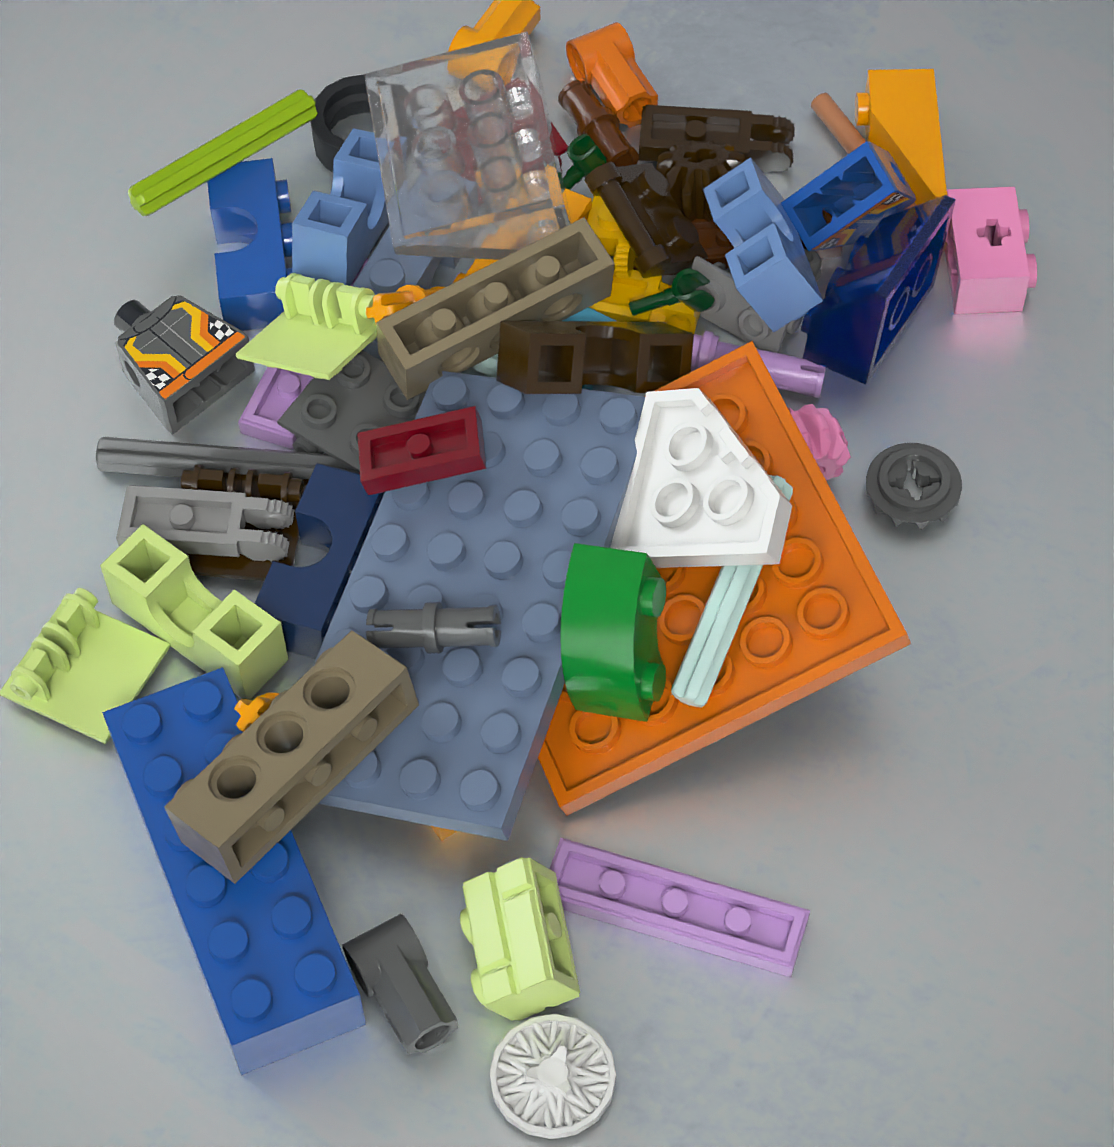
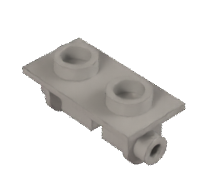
(734, 313)

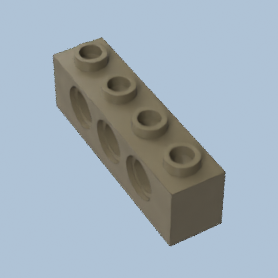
(463, 320)
(292, 755)

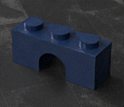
(333, 518)

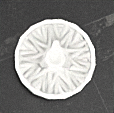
(552, 1076)

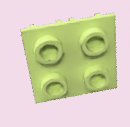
(317, 331)
(84, 666)

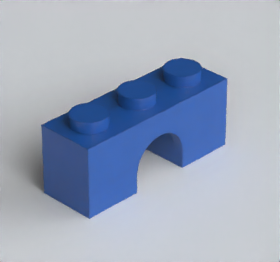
(248, 210)

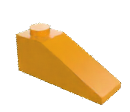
(904, 120)

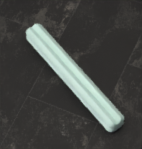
(717, 627)

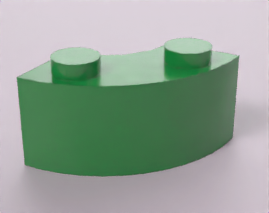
(612, 632)

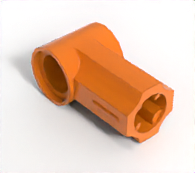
(608, 64)

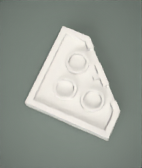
(698, 490)

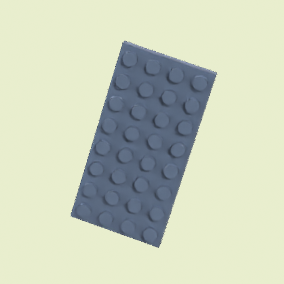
(484, 541)

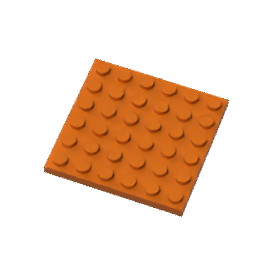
(801, 630)

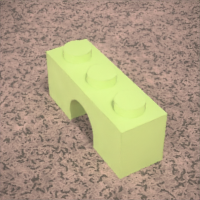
(161, 592)

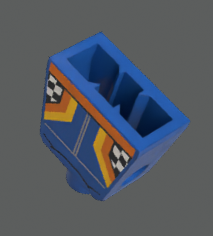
(855, 194)

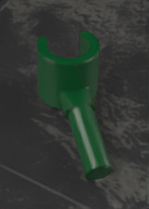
(585, 158)
(682, 290)

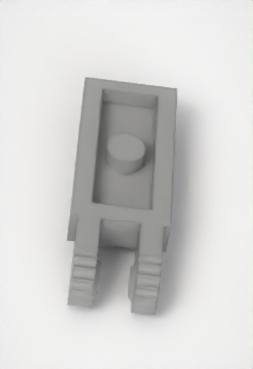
(208, 521)

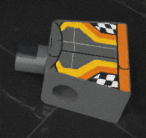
(179, 357)

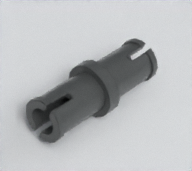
(434, 627)

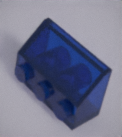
(878, 290)

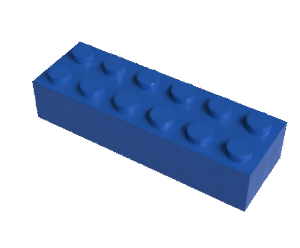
(256, 941)

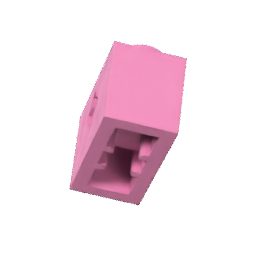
(988, 251)

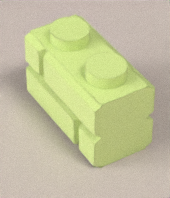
(519, 940)

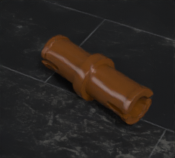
(597, 122)

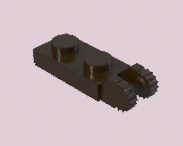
(680, 125)

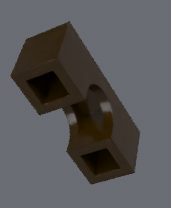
(570, 354)

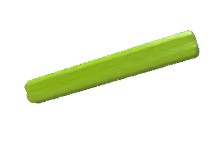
(222, 153)

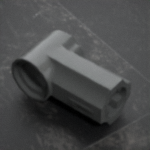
(394, 970)

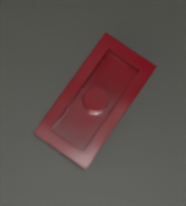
(421, 450)

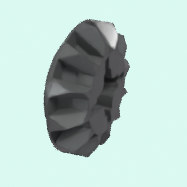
(931, 471)

